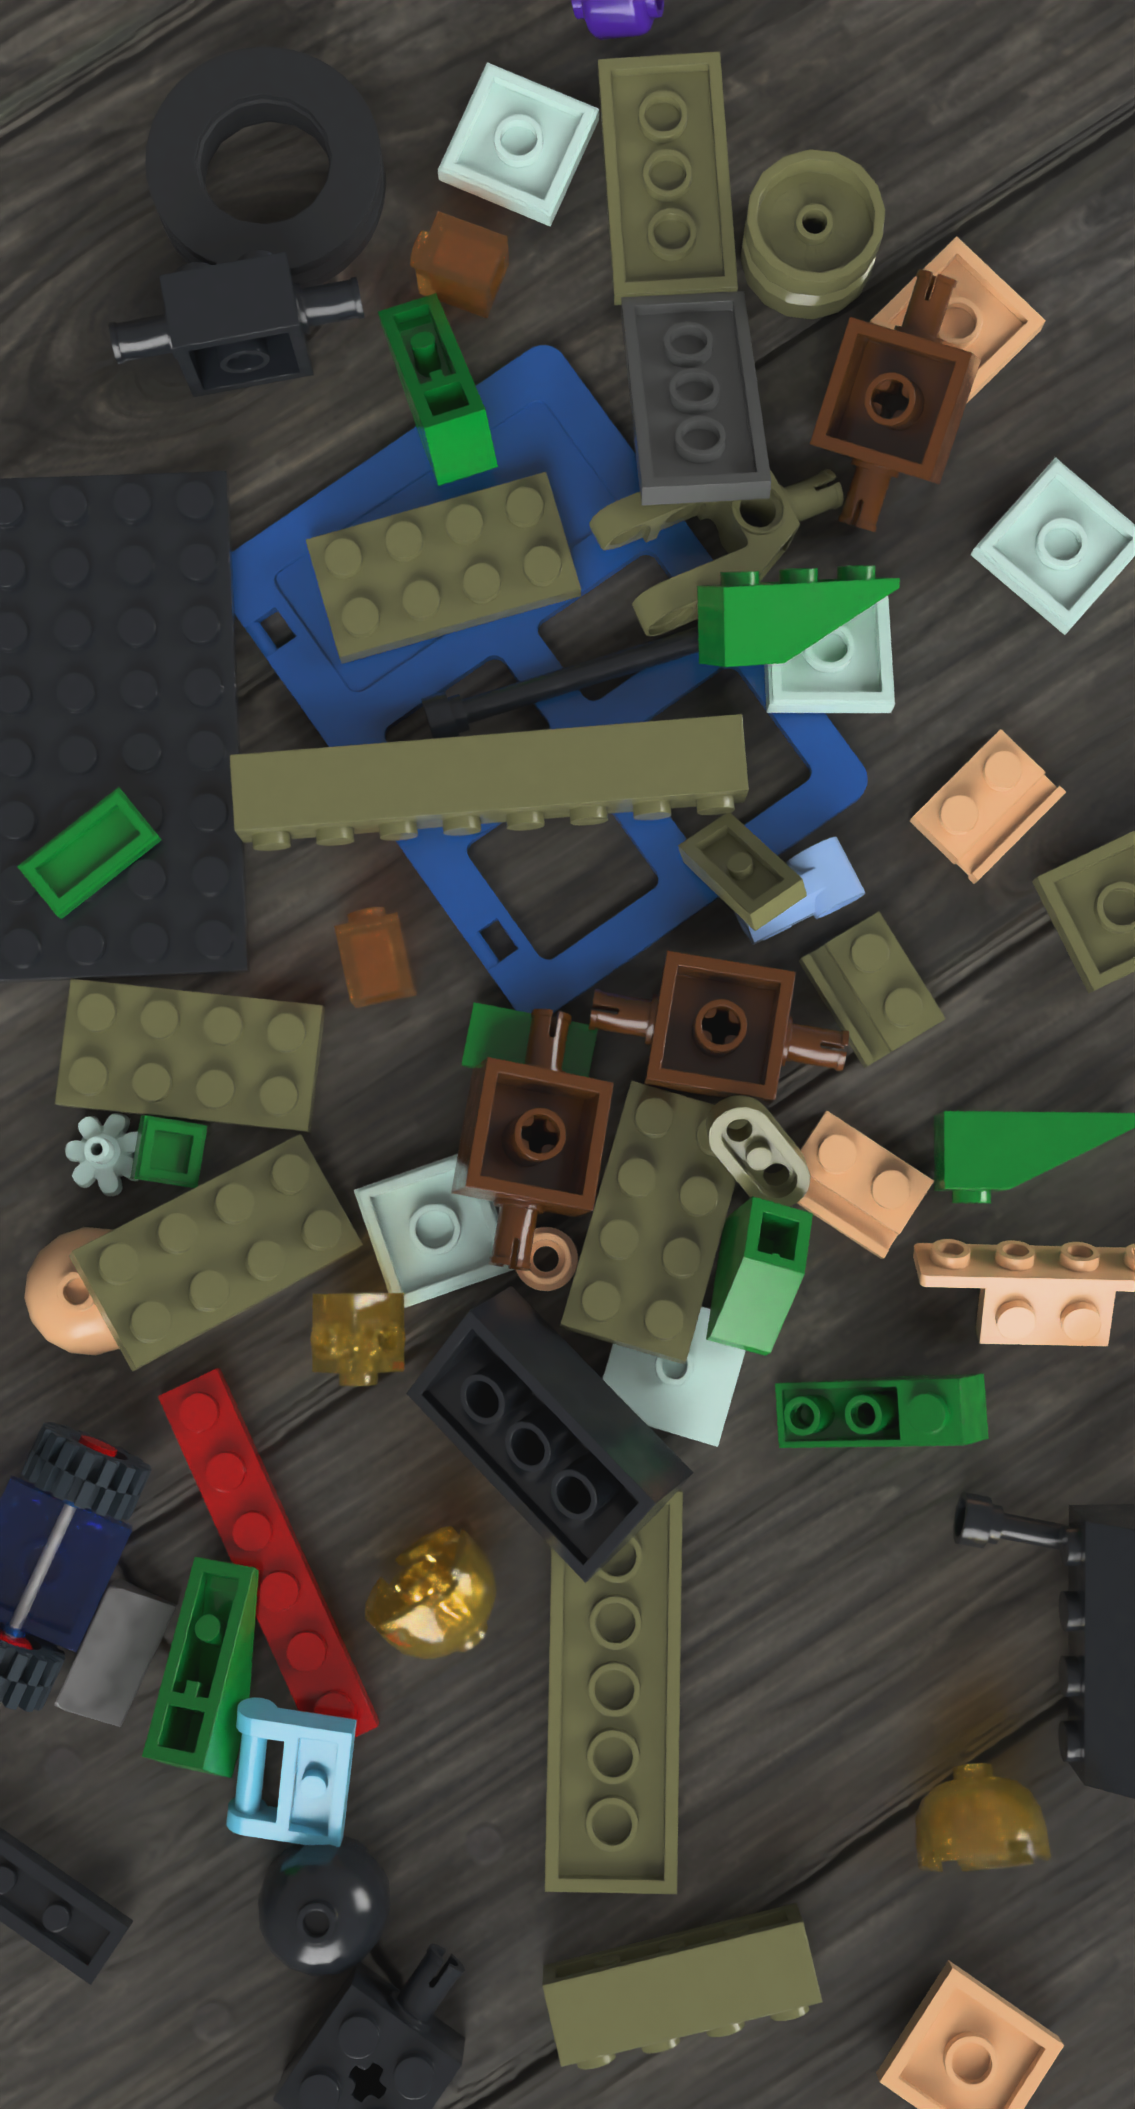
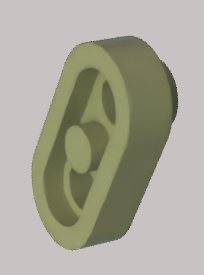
(754, 1148)

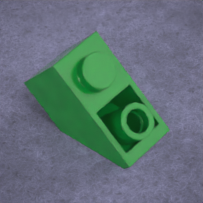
(758, 1274)

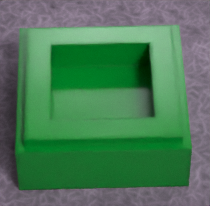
(168, 1151)

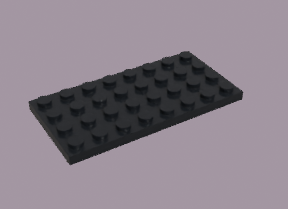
(129, 682)

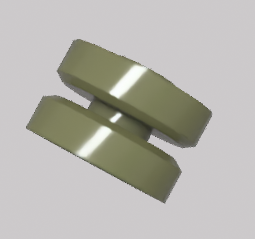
(812, 233)

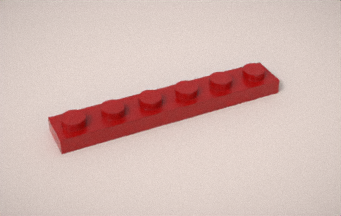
(262, 1537)

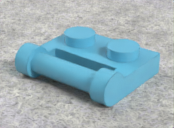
(312, 1774)

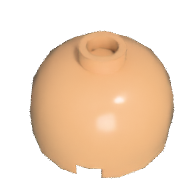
(60, 1301)

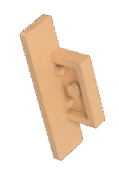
(1033, 1290)

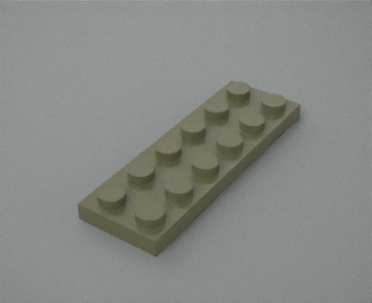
(616, 1717)

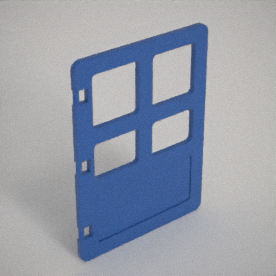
(538, 424)

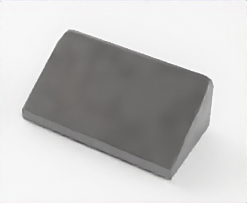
(115, 1653)

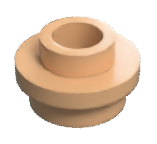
(566, 1265)

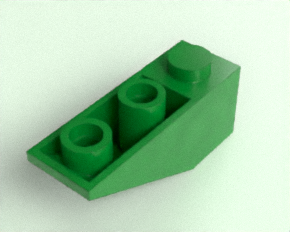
(774, 621)
(882, 1411)

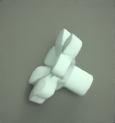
(114, 1159)

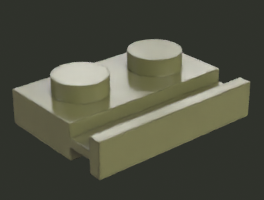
(872, 989)

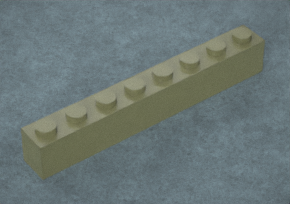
(489, 780)

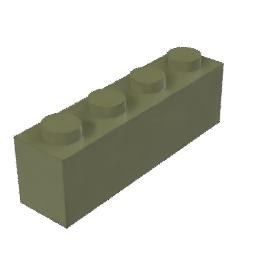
(680, 1987)

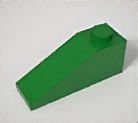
(439, 389)
(1004, 1149)
(207, 1671)

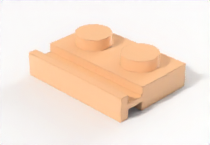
(987, 806)
(859, 1185)

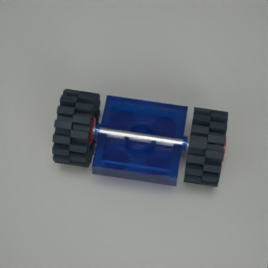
(59, 1552)

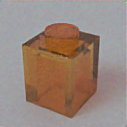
(460, 263)
(375, 957)

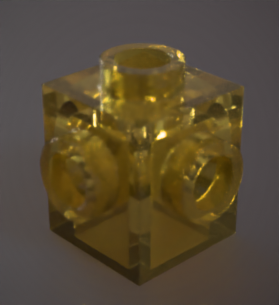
(358, 1336)

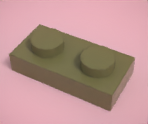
(742, 871)

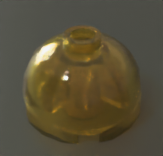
(437, 1599)
(979, 1823)

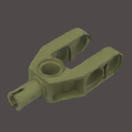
(748, 547)

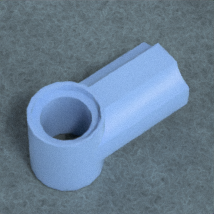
(828, 885)

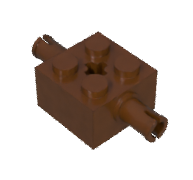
(878, 363)
(753, 1004)
(567, 1116)

